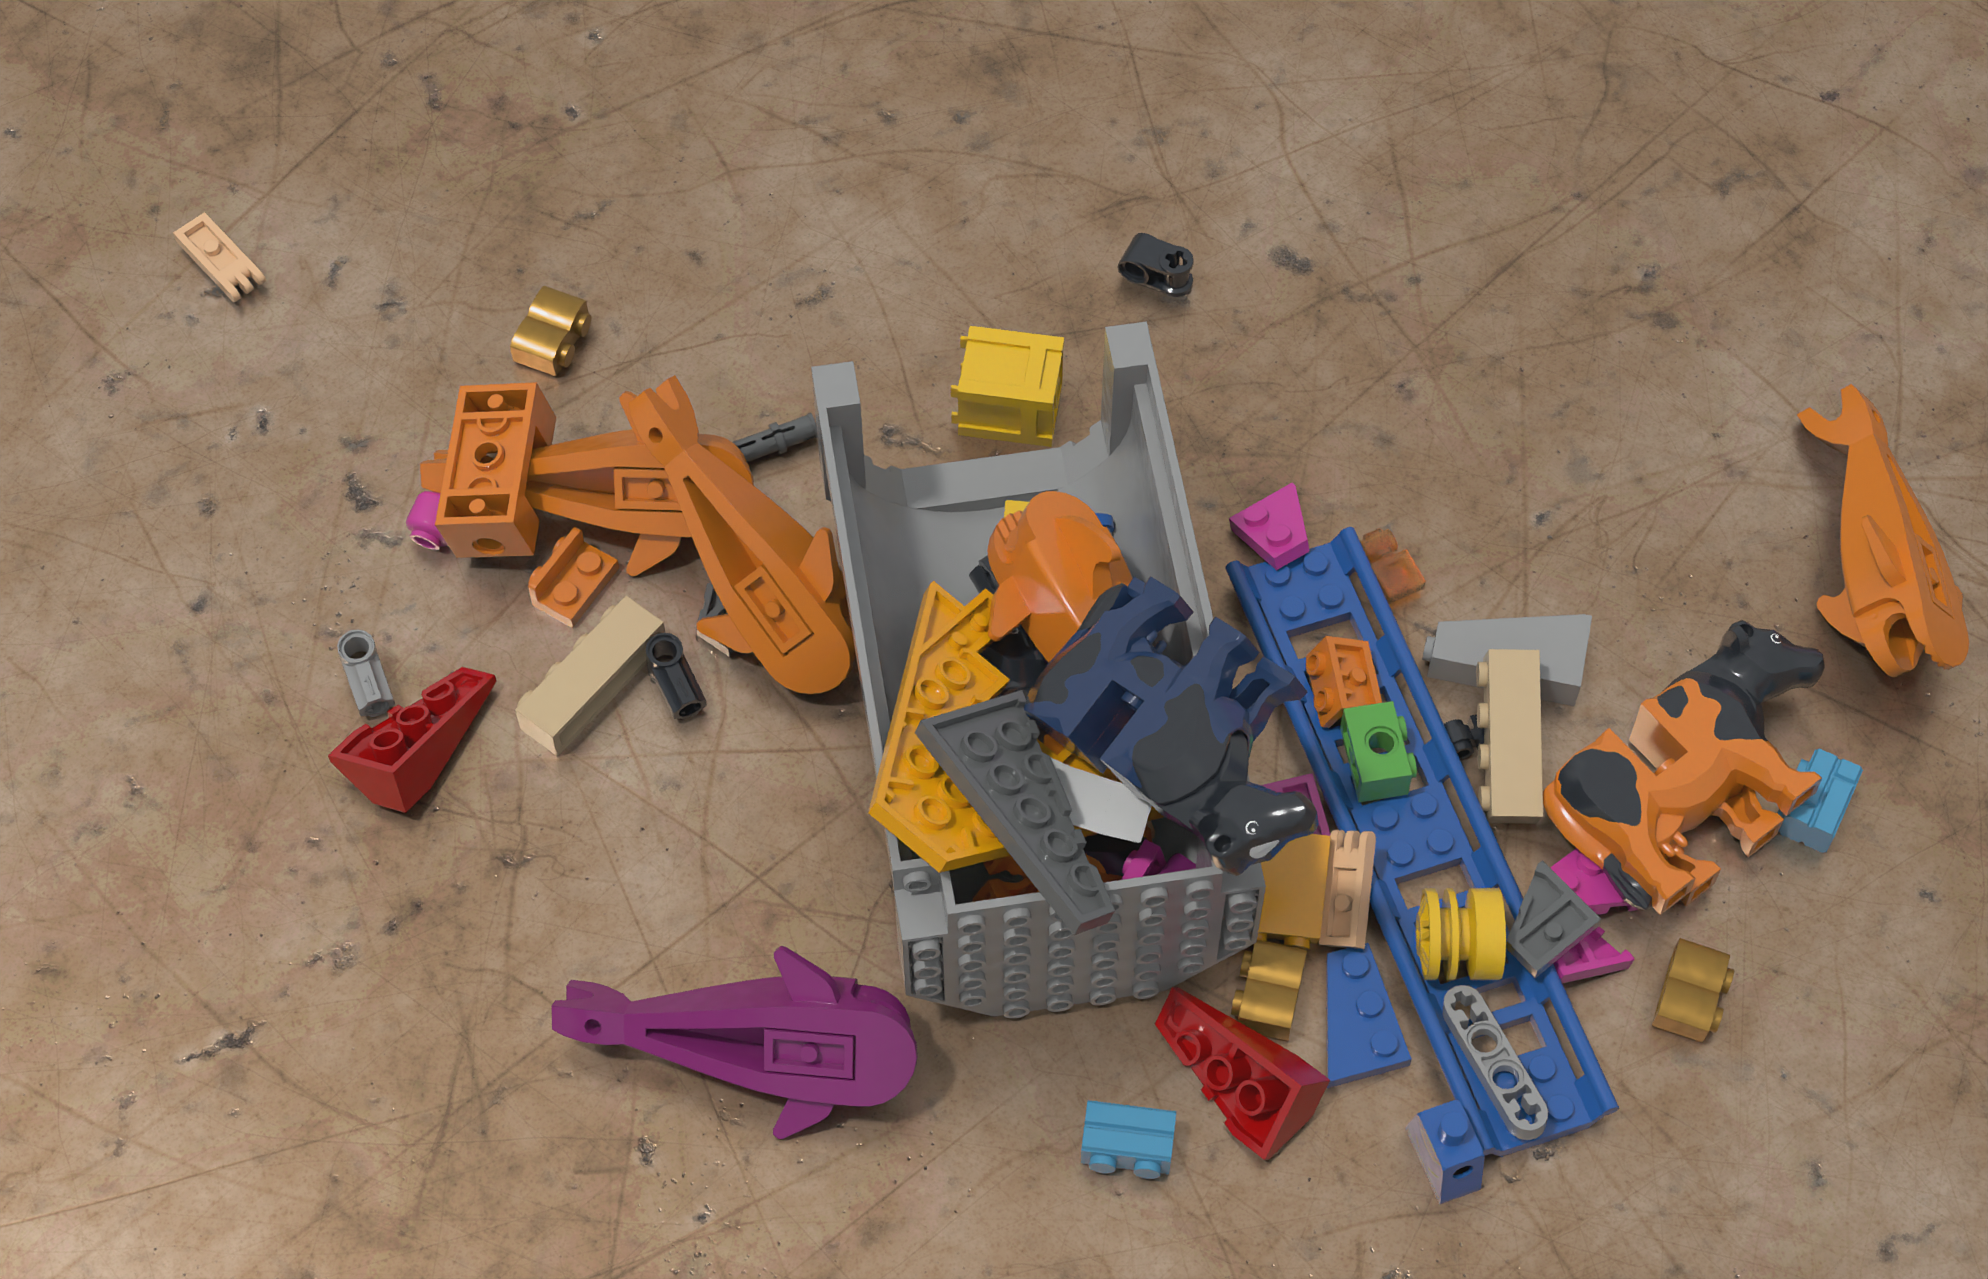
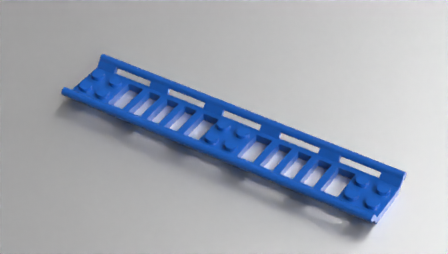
(1419, 837)

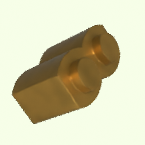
(550, 331)
(1270, 989)
(1692, 991)

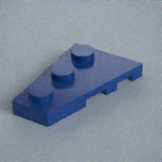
(1361, 1022)

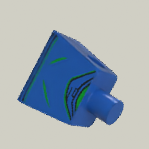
(1445, 1144)

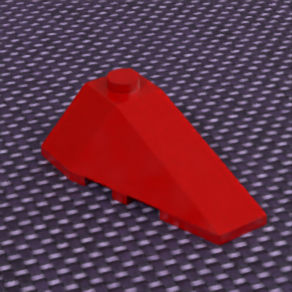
(409, 749)
(1251, 1079)

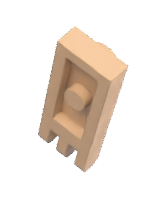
(218, 256)
(1348, 889)

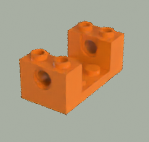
(485, 503)

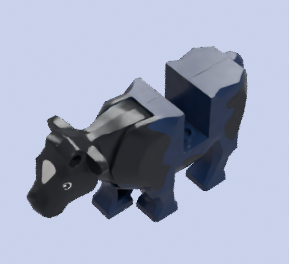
(1171, 727)

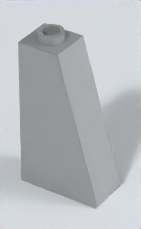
(1559, 638)

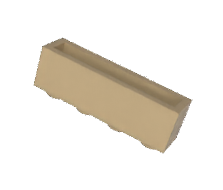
(588, 676)
(1511, 736)

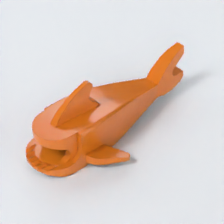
(609, 484)
(1893, 566)
(767, 569)
(1051, 569)

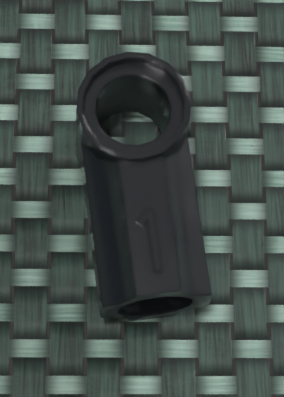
(674, 677)

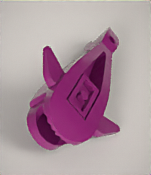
(782, 1035)

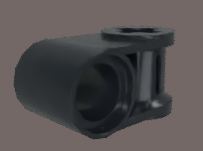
(1154, 262)

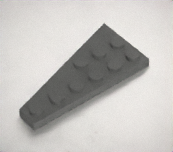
(1015, 789)

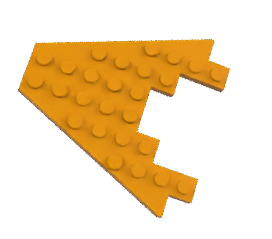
(940, 676)

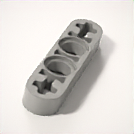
(1489, 1063)

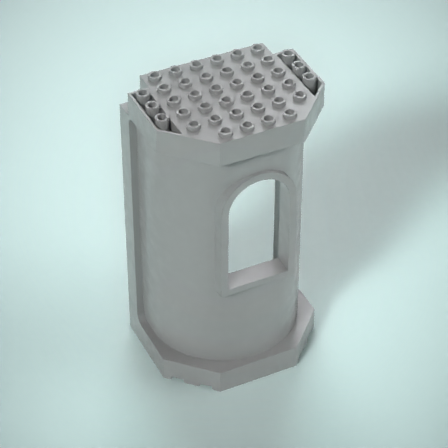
(935, 525)

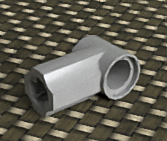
(365, 674)

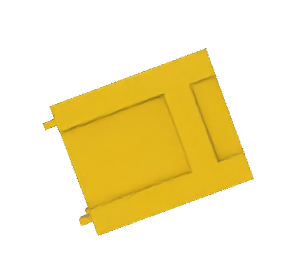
(1009, 386)

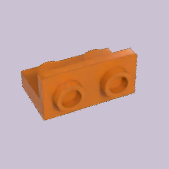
(571, 578)
(1341, 677)

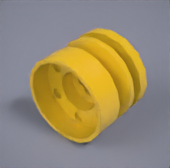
(1462, 934)

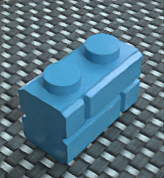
(1820, 816)
(1128, 1139)

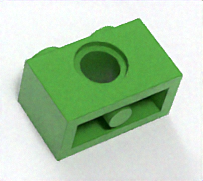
(1373, 773)

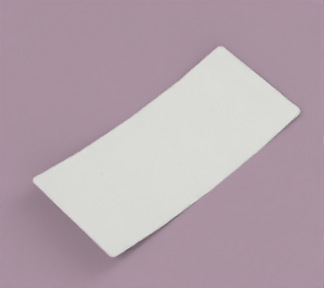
(1103, 804)

